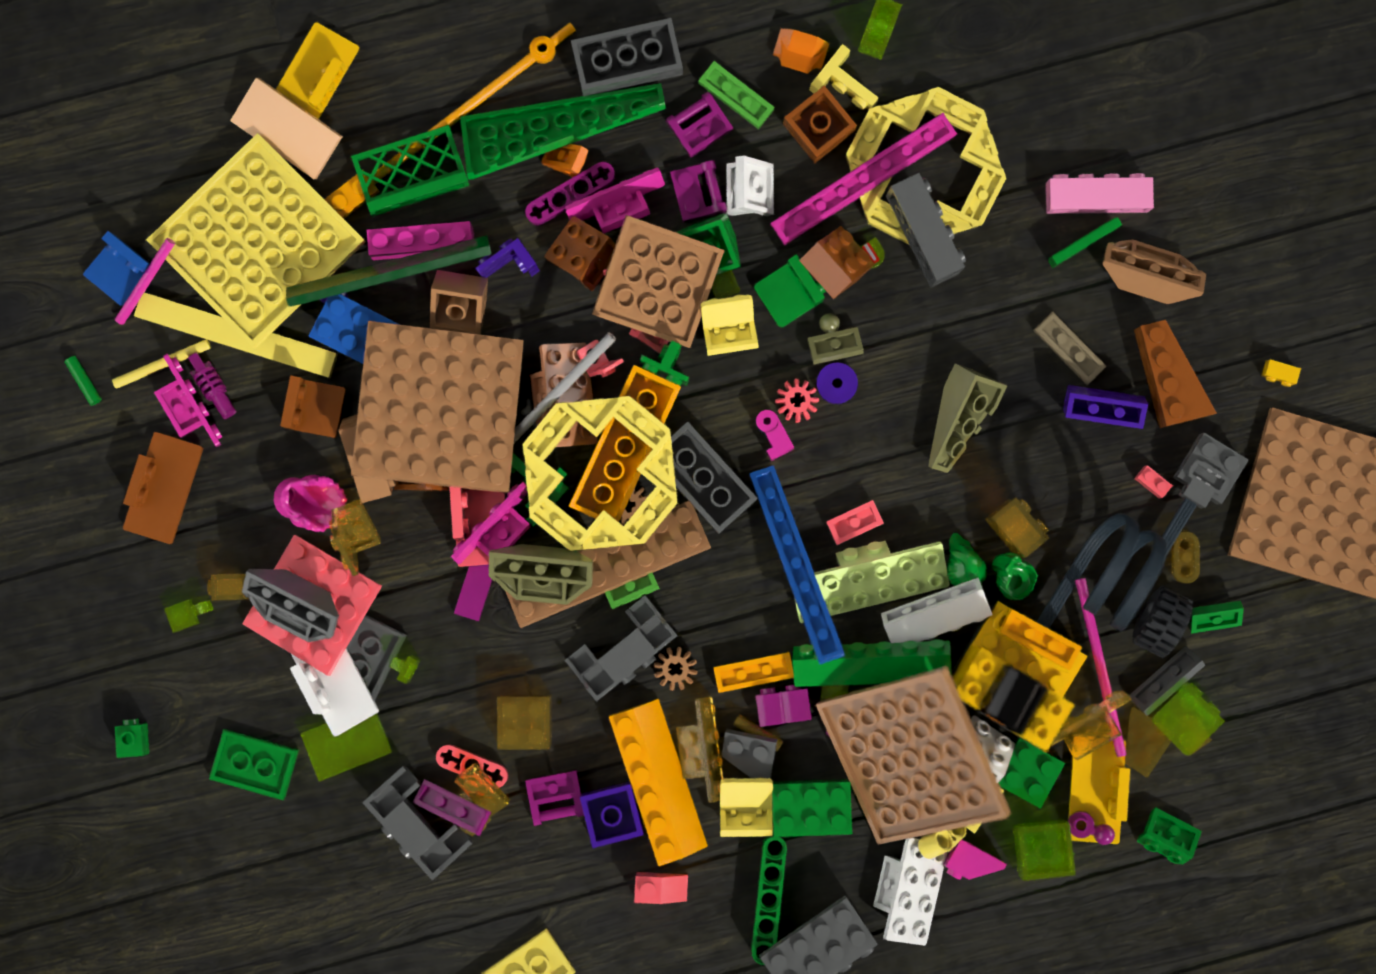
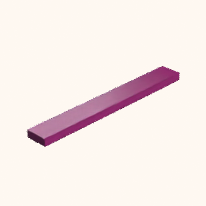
(863, 179)

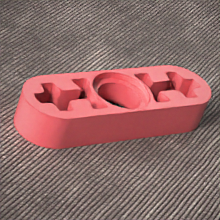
(469, 755)

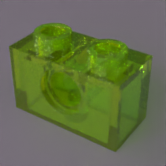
(879, 28)

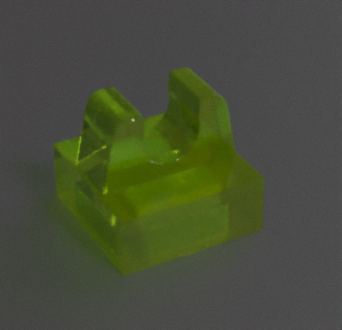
(405, 668)

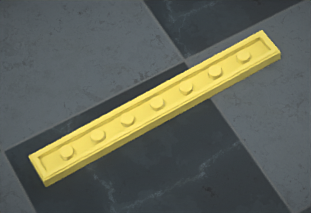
(218, 330)

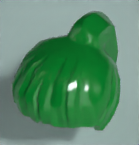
(964, 562)
(1014, 576)

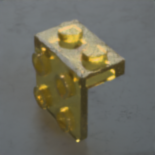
(352, 533)

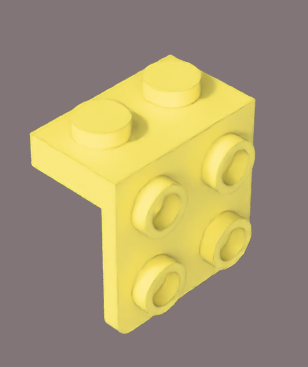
(729, 324)
(746, 807)

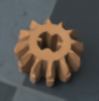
(676, 677)

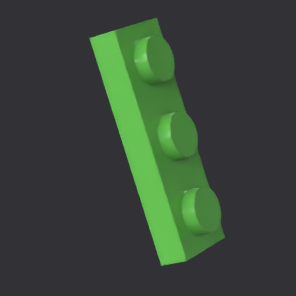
(736, 95)

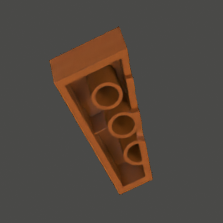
(1171, 380)

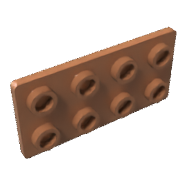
(556, 363)

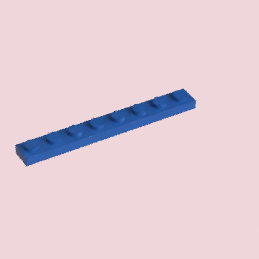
(796, 565)

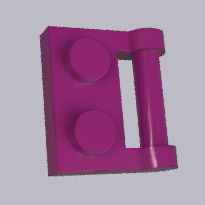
(703, 131)
(690, 195)
(551, 789)

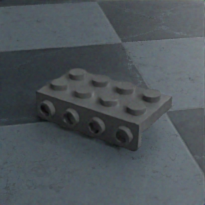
(822, 944)

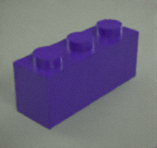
(1105, 406)

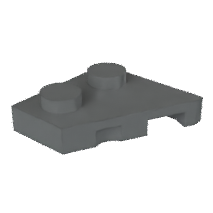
(750, 753)

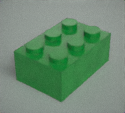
(811, 808)

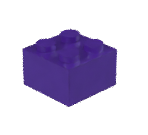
(611, 814)

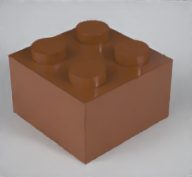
(819, 124)
(837, 262)

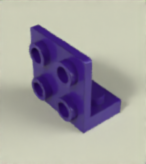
(508, 251)

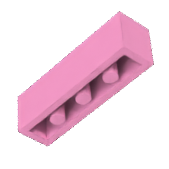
(1099, 194)

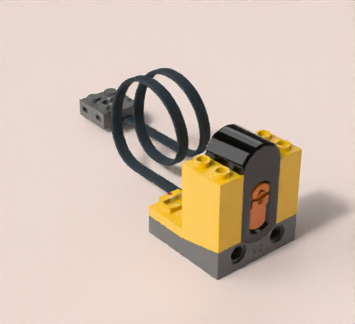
(1028, 690)

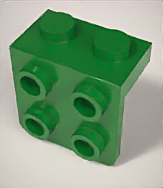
(789, 292)

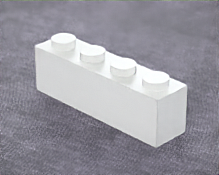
(937, 613)

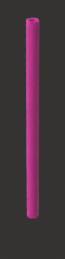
(1099, 659)

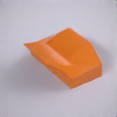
(800, 50)

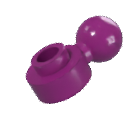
(1102, 833)

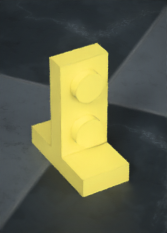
(844, 82)

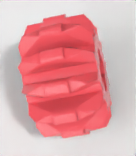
(804, 406)

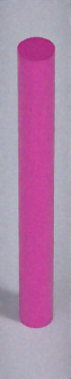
(144, 281)

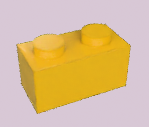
(1281, 372)

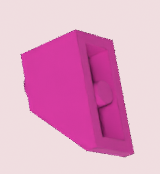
(971, 861)

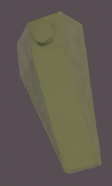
(963, 406)

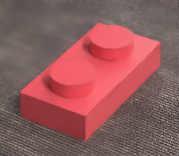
(854, 522)

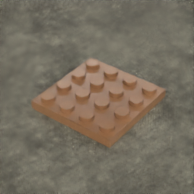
(657, 281)

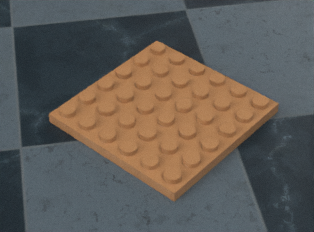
(437, 407)
(1311, 504)
(913, 757)

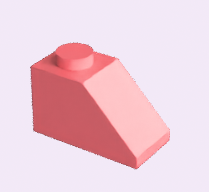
(660, 888)

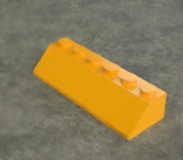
(619, 452)
(658, 782)

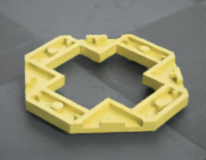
(978, 150)
(656, 467)

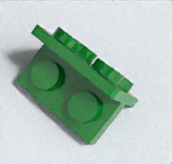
(667, 358)

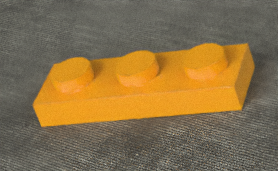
(1040, 639)
(753, 672)

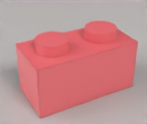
(1153, 482)

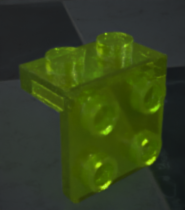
(1188, 719)

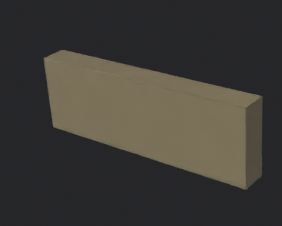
(1069, 348)

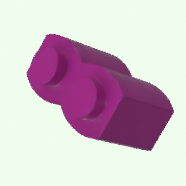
(782, 706)

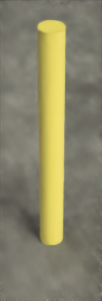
(160, 364)

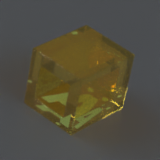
(226, 587)

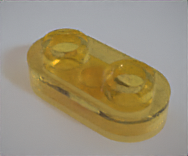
(1189, 557)

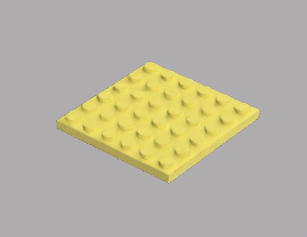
(253, 237)

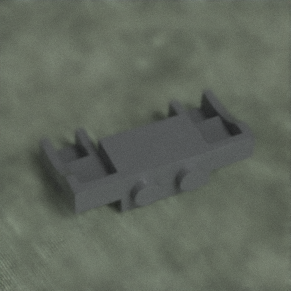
(411, 829)

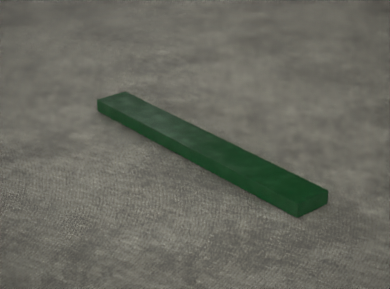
(388, 271)

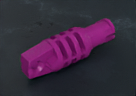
(211, 385)

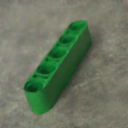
(768, 885)

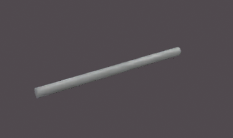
(564, 384)

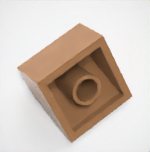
(458, 302)

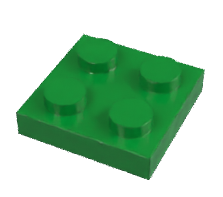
(1031, 773)

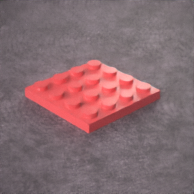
(350, 595)

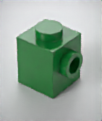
(131, 739)

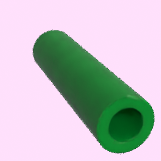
(82, 380)

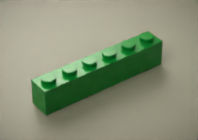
(870, 663)

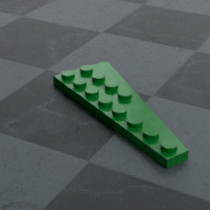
(520, 133)

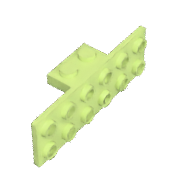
(876, 576)

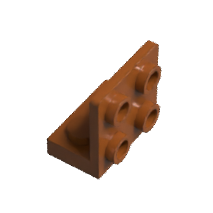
(582, 252)
(313, 407)

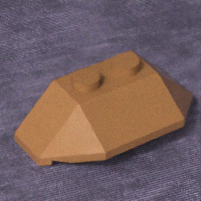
(1153, 272)

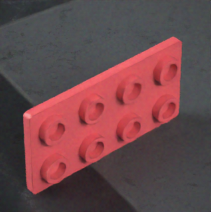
(467, 510)

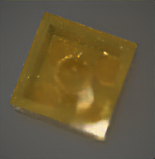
(1017, 527)
(524, 722)

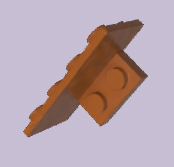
(161, 487)

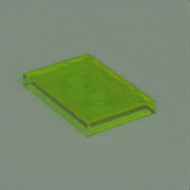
(340, 753)

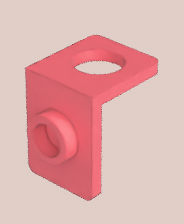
(603, 365)

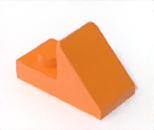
(566, 159)

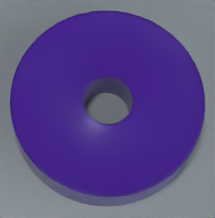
(845, 375)

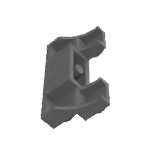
(628, 655)

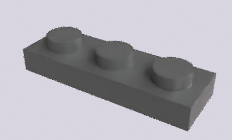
(1166, 680)

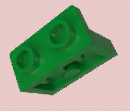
(1169, 837)

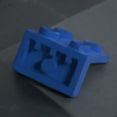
(116, 269)

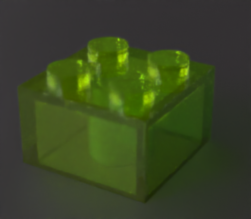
(1044, 849)

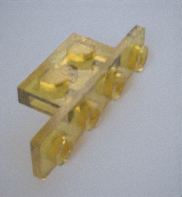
(1093, 727)
(700, 748)

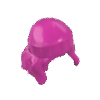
(309, 501)

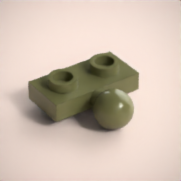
(835, 343)

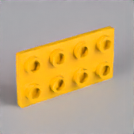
(317, 69)
(1100, 789)

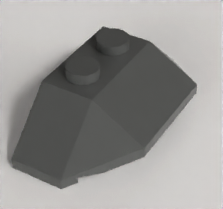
(292, 603)

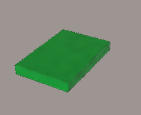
(253, 764)

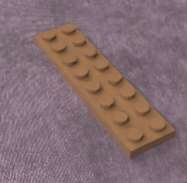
(673, 541)

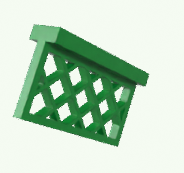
(416, 192)

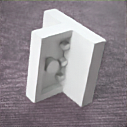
(750, 187)

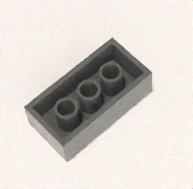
(627, 57)
(925, 230)
(708, 480)

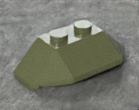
(541, 573)

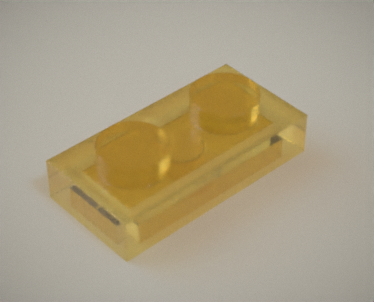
(482, 789)

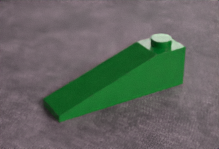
(717, 233)

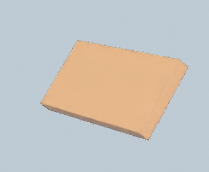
(286, 128)

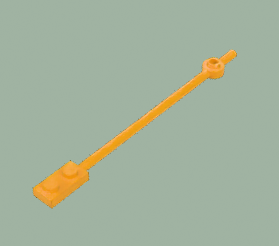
(351, 196)

